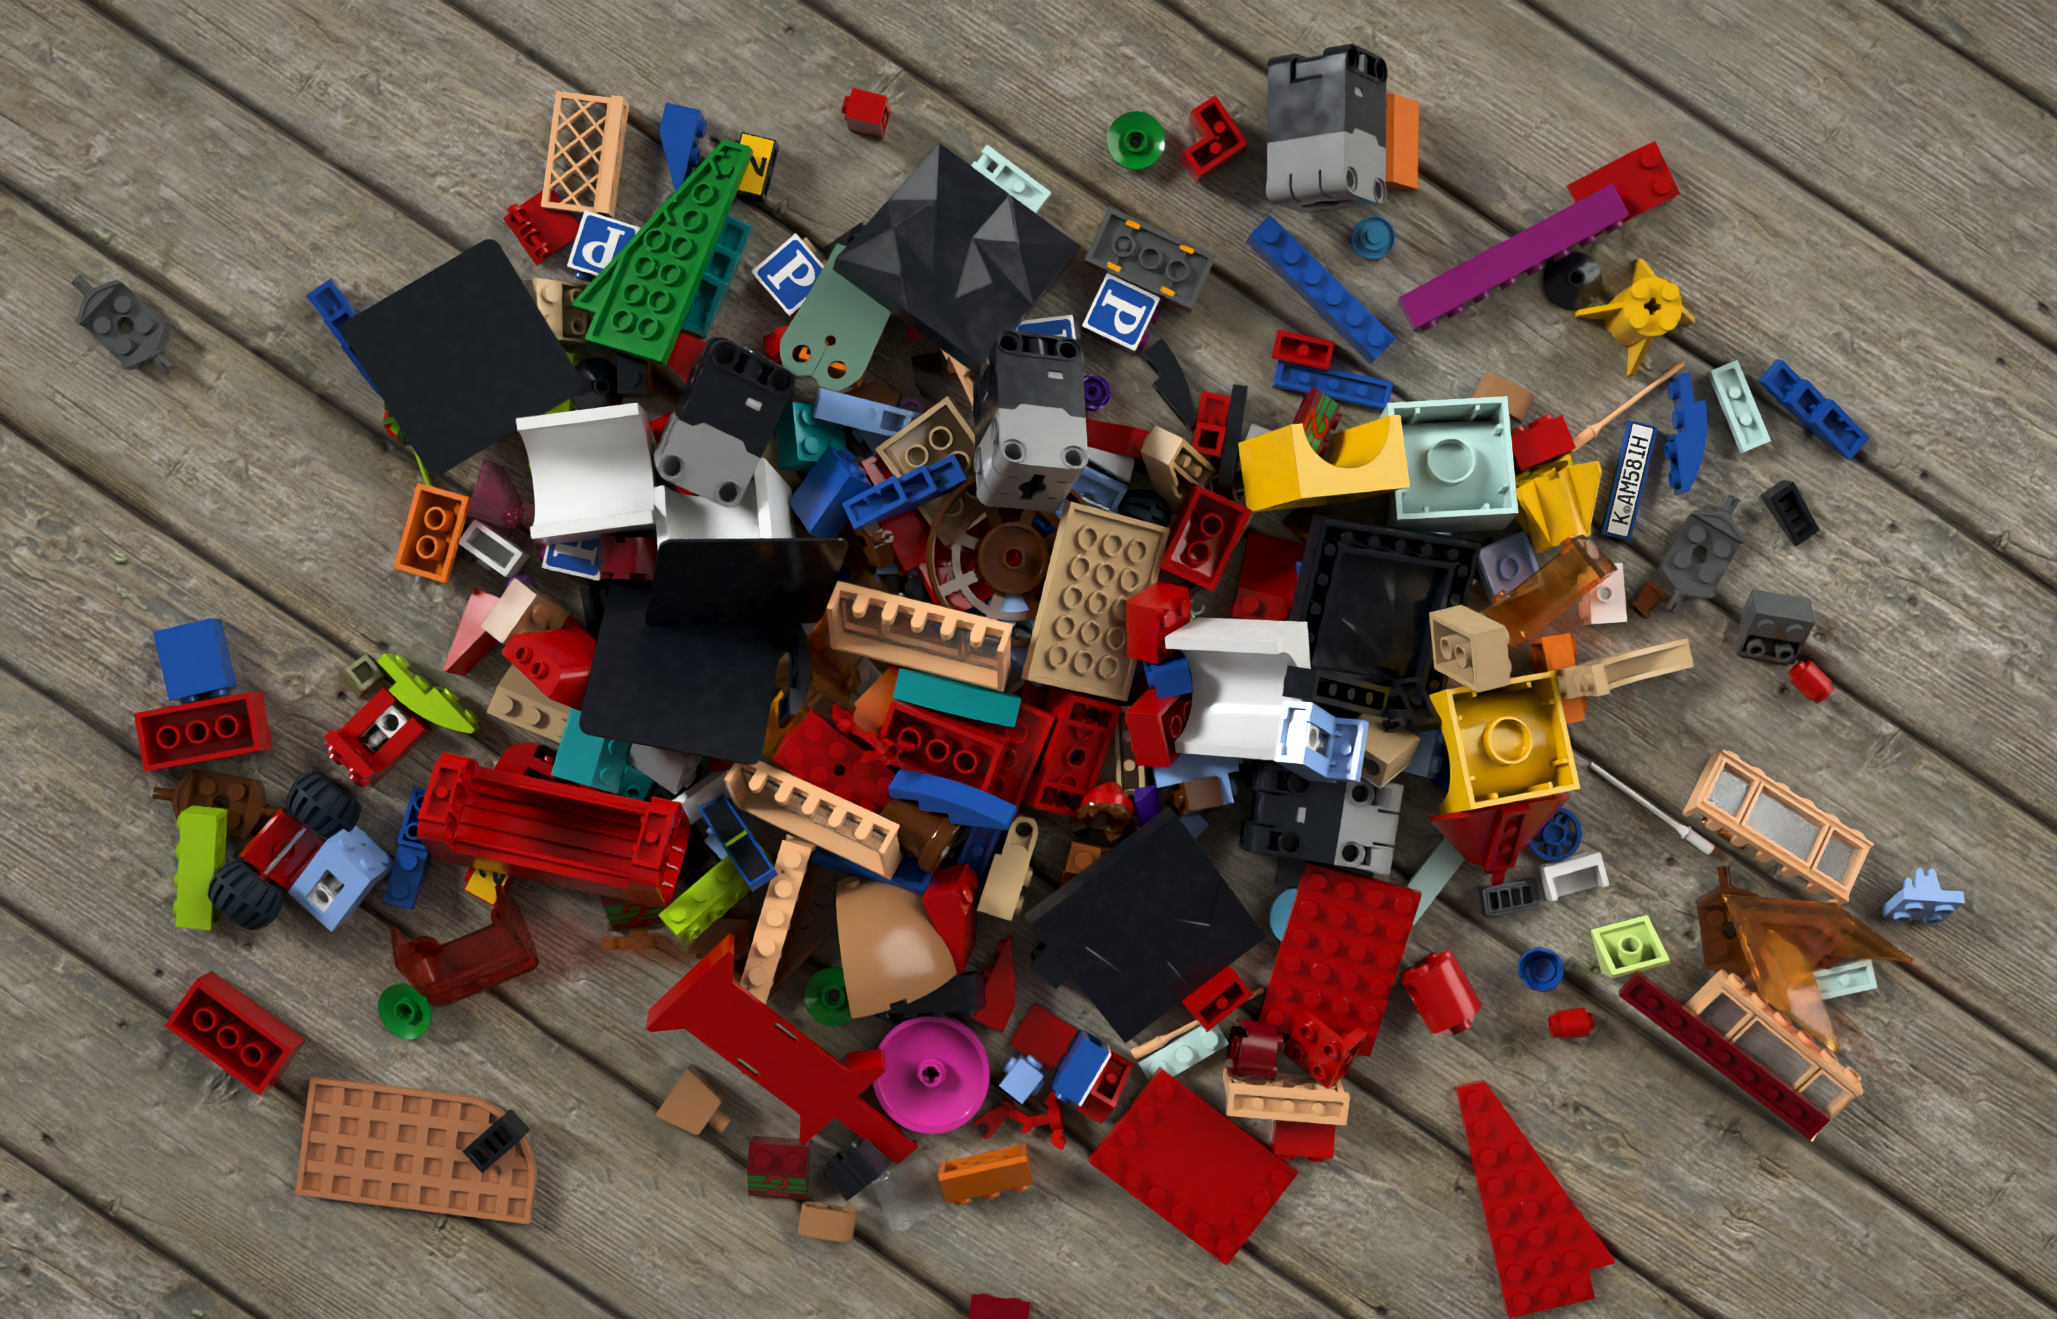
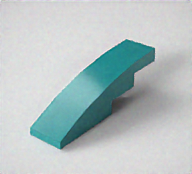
(718, 275)
(956, 697)

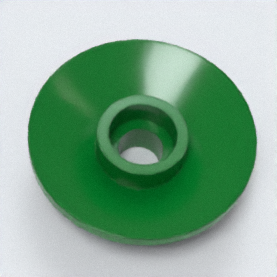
(1135, 126)
(817, 998)
(398, 1017)

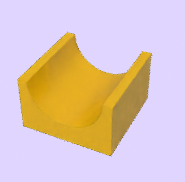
(1286, 473)
(1505, 743)

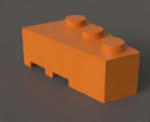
(874, 705)

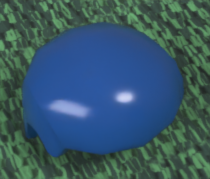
(1541, 969)

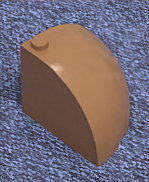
(887, 946)

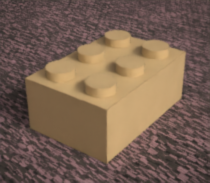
(1470, 648)

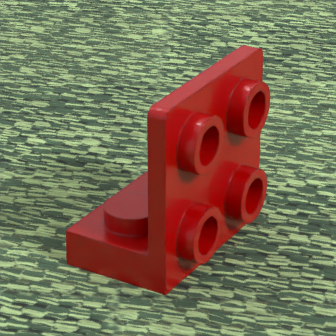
(1322, 1050)

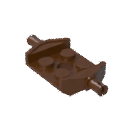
(867, 547)
(203, 788)
(1713, 915)

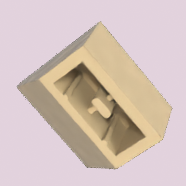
(555, 303)

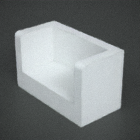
(1572, 874)

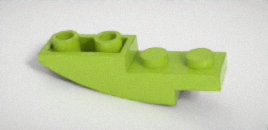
(435, 705)

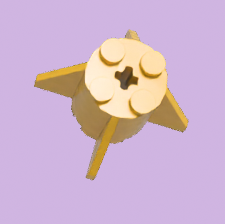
(1641, 313)
(1557, 500)

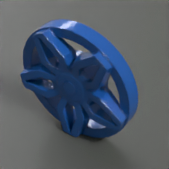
(1555, 834)

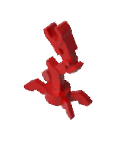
(885, 750)
(995, 1117)

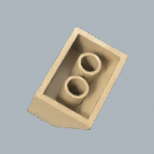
(526, 706)

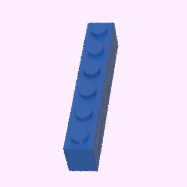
(1320, 289)

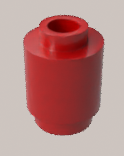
(1810, 681)
(1570, 1023)

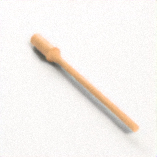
(1592, 431)
(1159, 1041)

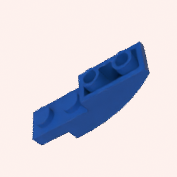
(1687, 446)
(411, 858)

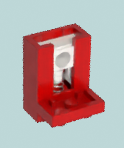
(358, 756)

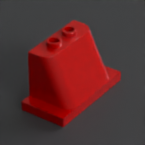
(556, 660)

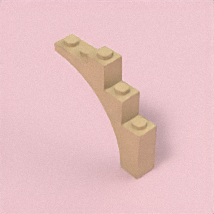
(1603, 674)

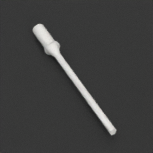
(1685, 832)

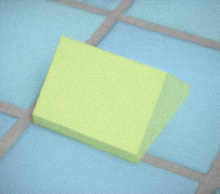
(1628, 947)

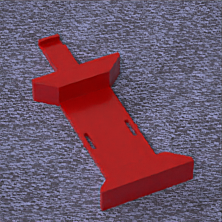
(791, 1069)

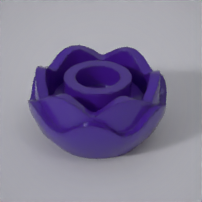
(1101, 389)

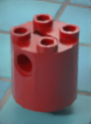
(1441, 993)

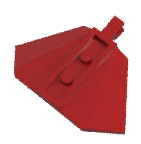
(1497, 833)

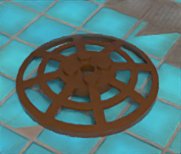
(992, 558)

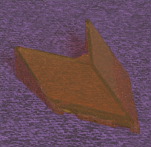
(1786, 943)

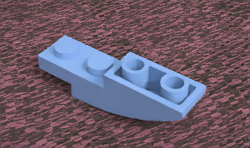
(861, 413)

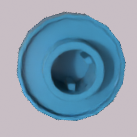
(1373, 238)

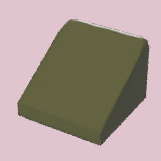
(361, 675)

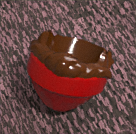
(1106, 808)

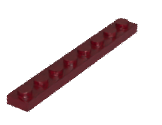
(1724, 1055)

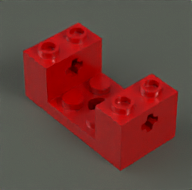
(1083, 724)

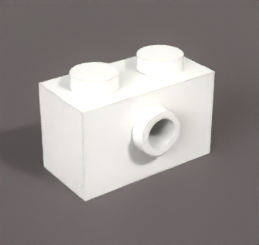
(493, 549)
(1606, 601)

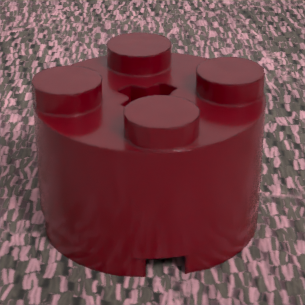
(627, 557)
(1253, 1050)

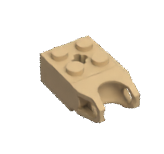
(1009, 872)

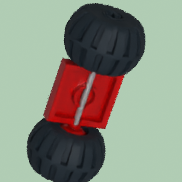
(282, 851)

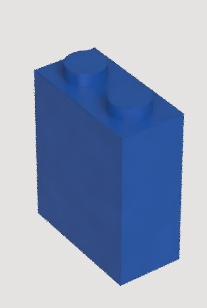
(827, 485)
(195, 660)

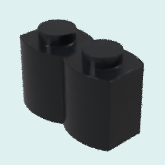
(855, 1168)

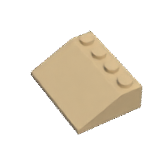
(926, 441)

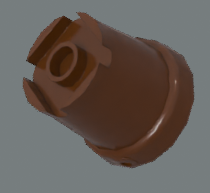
(923, 833)

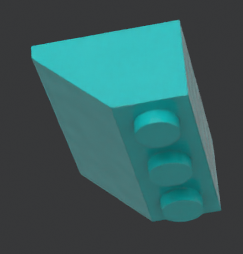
(590, 758)

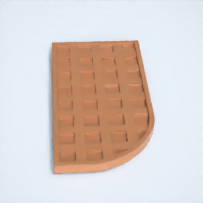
(407, 1151)

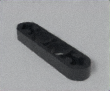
(1231, 440)

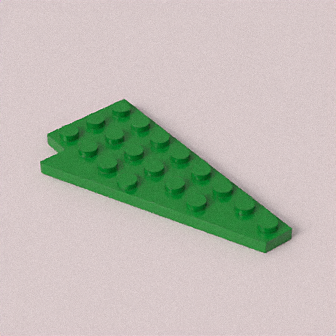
(654, 278)

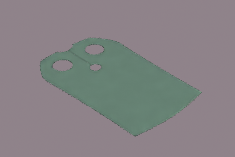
(836, 310)

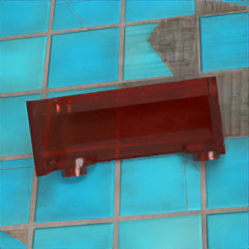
(471, 961)

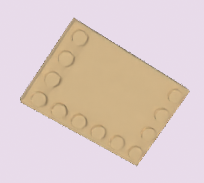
(1082, 610)

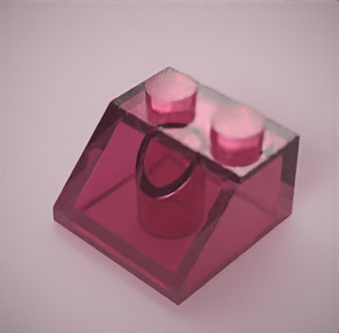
(496, 498)

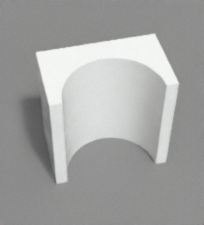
(590, 473)
(759, 514)
(1238, 683)

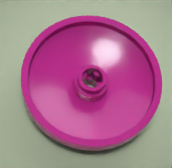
(926, 1100)

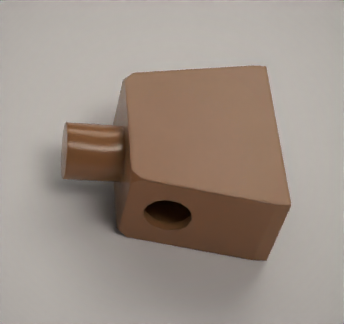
(694, 1104)

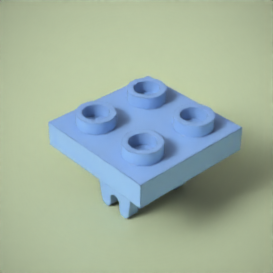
(1922, 901)

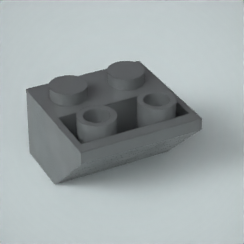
(1774, 626)

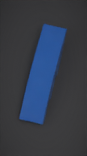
(336, 311)
(1813, 410)
(904, 493)
(961, 802)

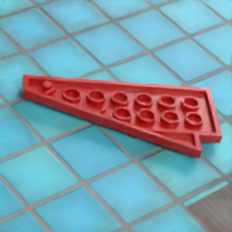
(1532, 1224)

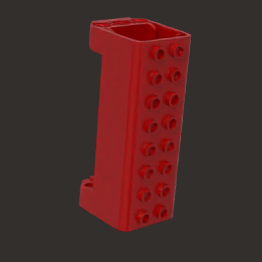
(553, 832)

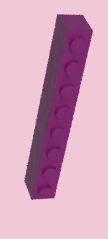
(1514, 257)

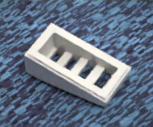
(1113, 464)

